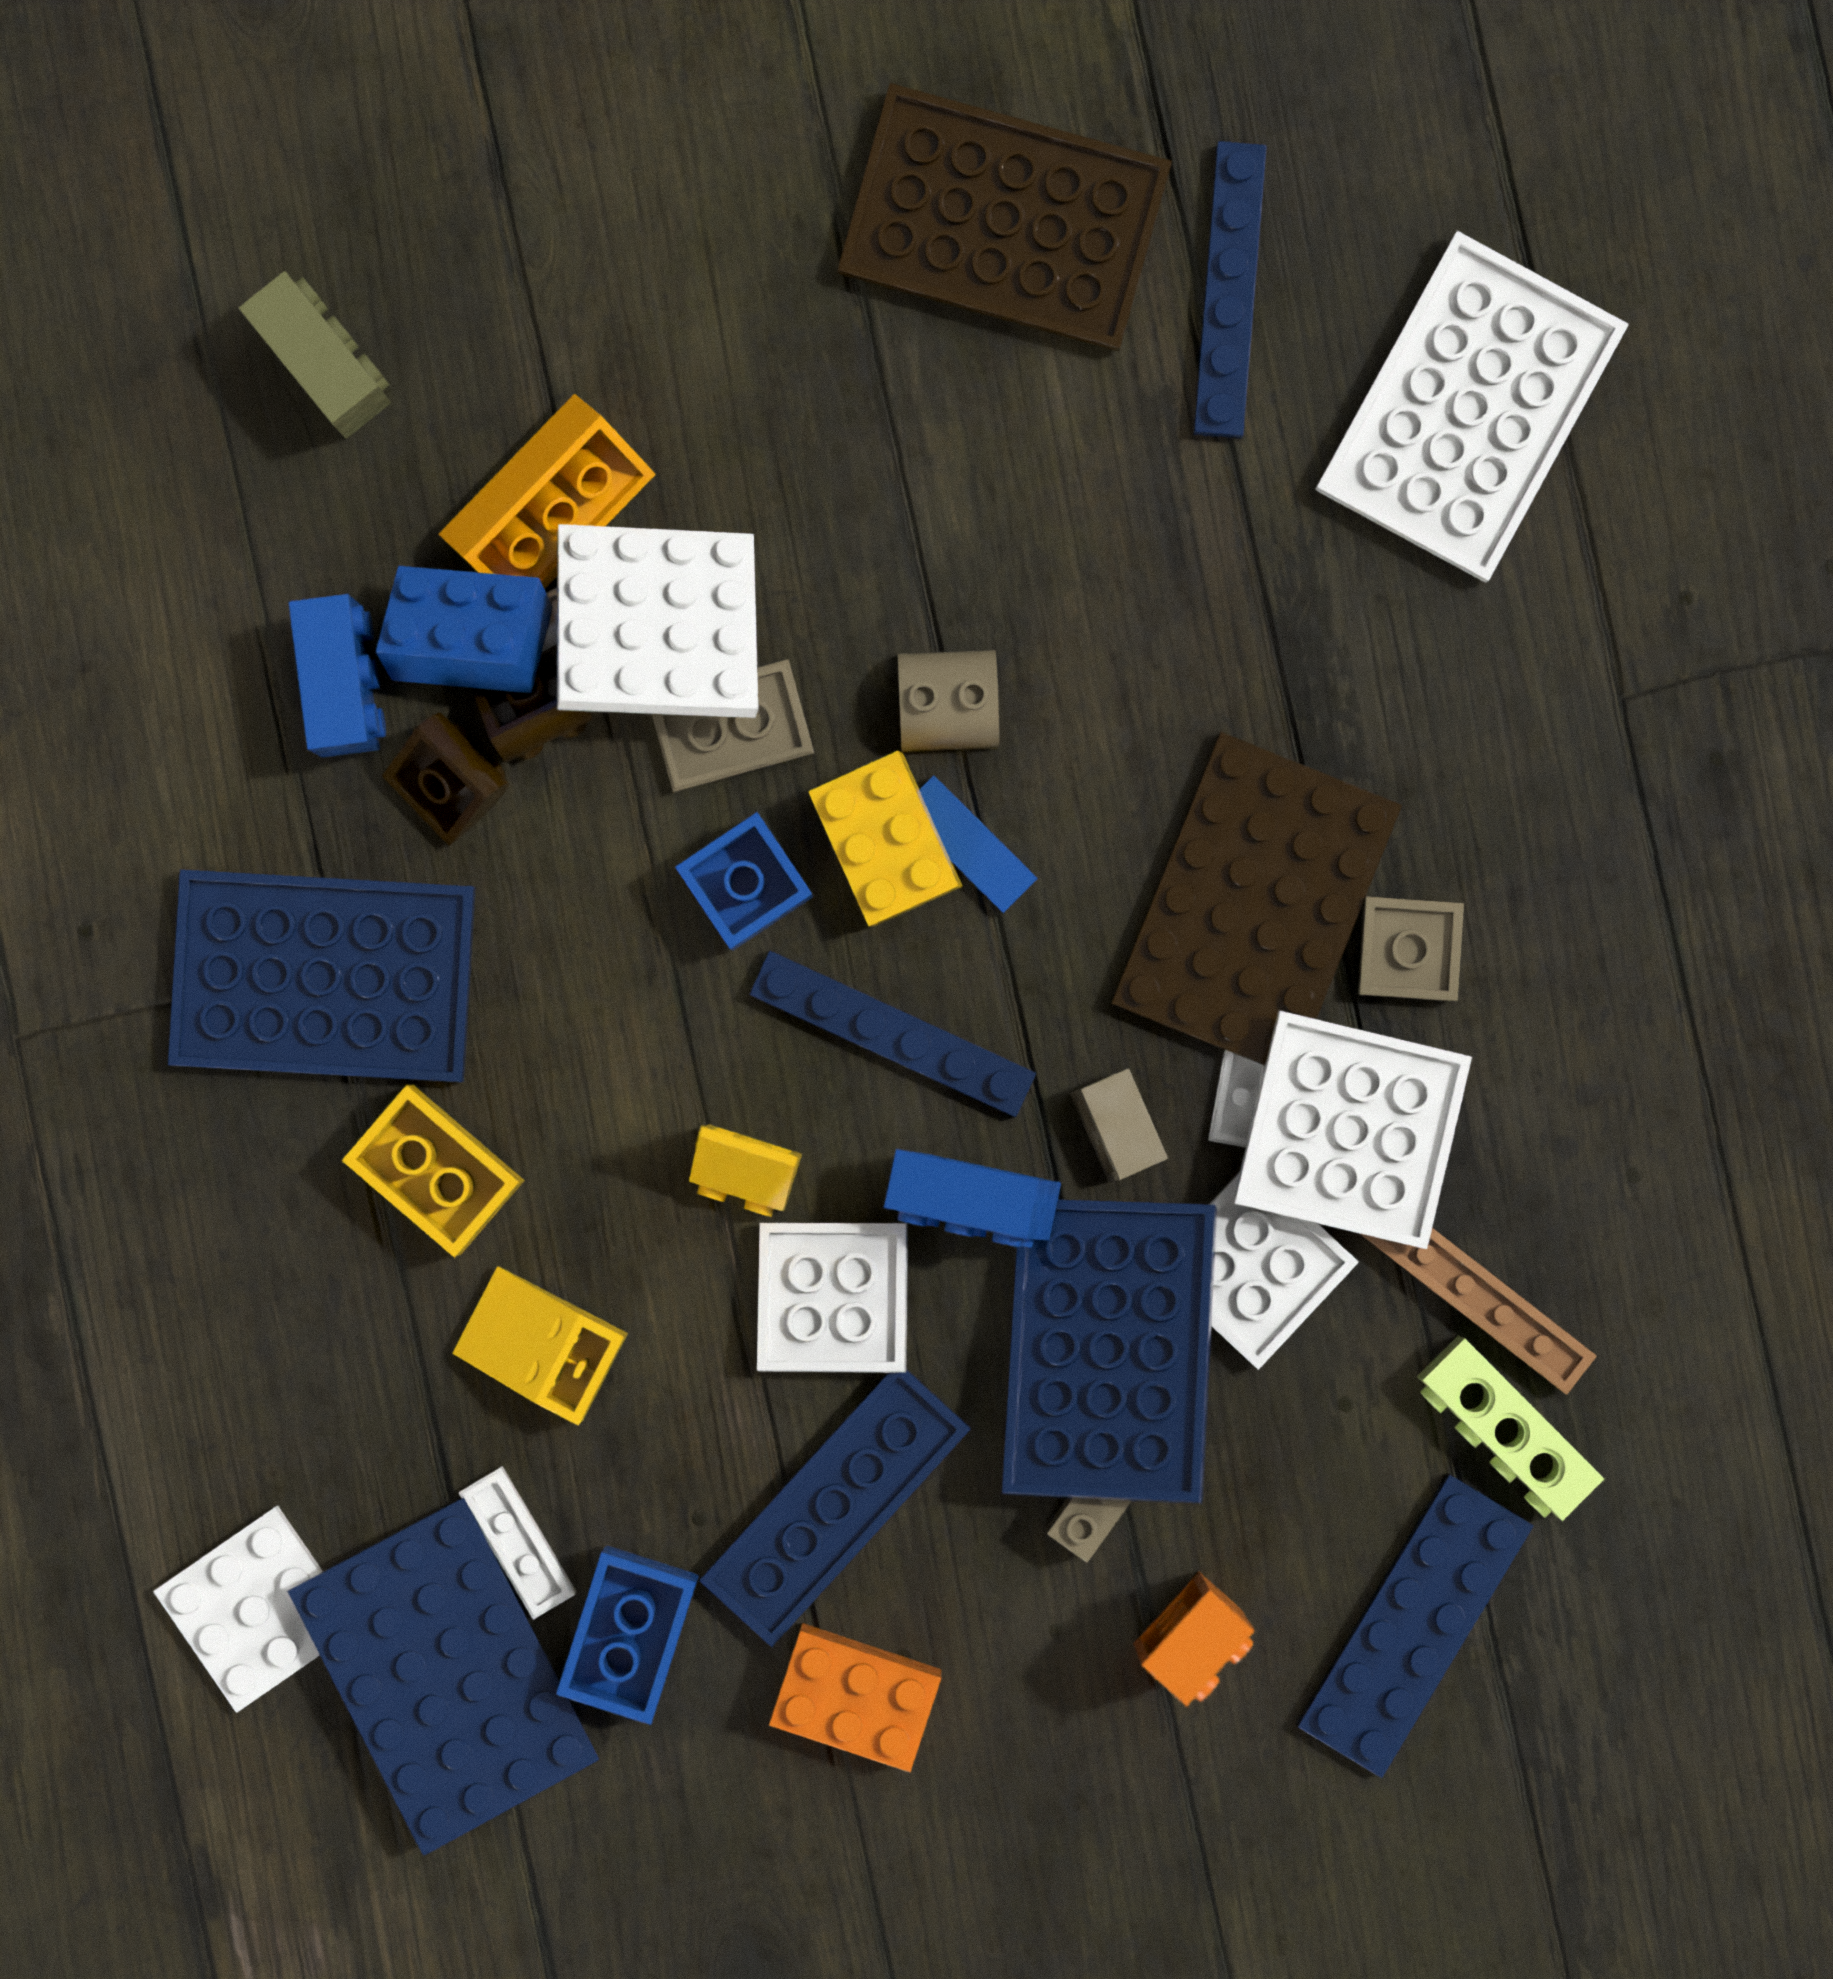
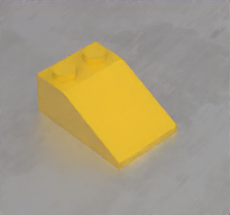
(743, 1168)

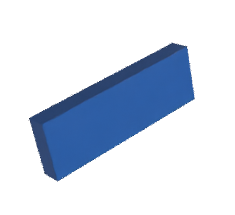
(975, 848)

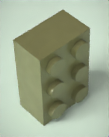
(317, 352)

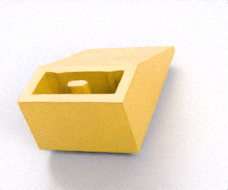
(539, 1345)

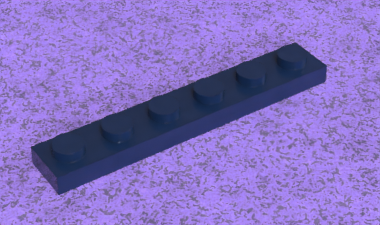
(1230, 289)
(892, 1033)

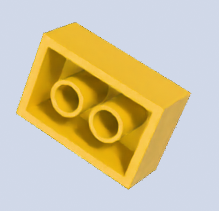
(885, 838)
(433, 1170)

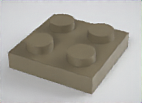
(1410, 949)

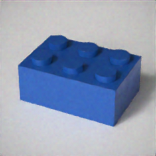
(464, 629)
(336, 675)
(971, 1198)
(627, 1634)

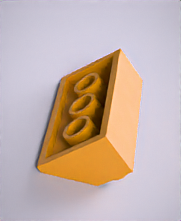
(565, 475)

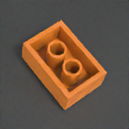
(1194, 1640)
(856, 1697)

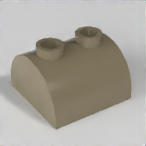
(948, 700)

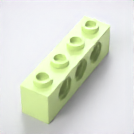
(1571, 1474)

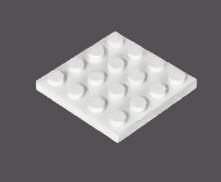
(656, 621)
(1352, 1129)

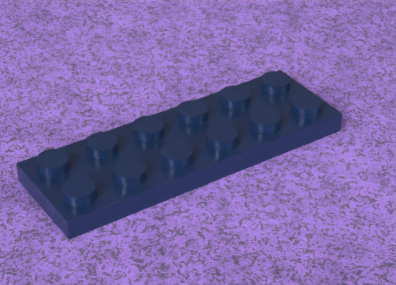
(834, 1504)
(1414, 1625)

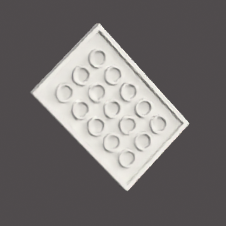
(1471, 407)

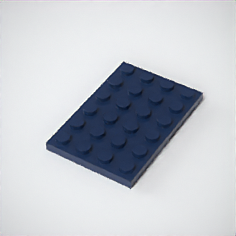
(321, 975)
(1112, 1354)
(443, 1675)

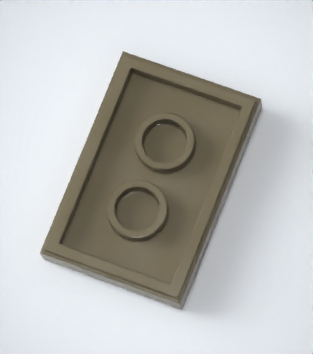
(719, 747)

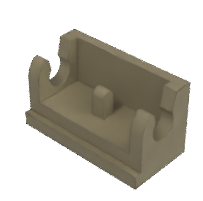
(1119, 1125)

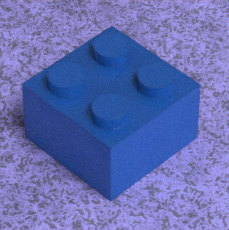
(744, 881)

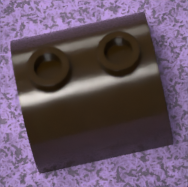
(526, 721)
(446, 777)

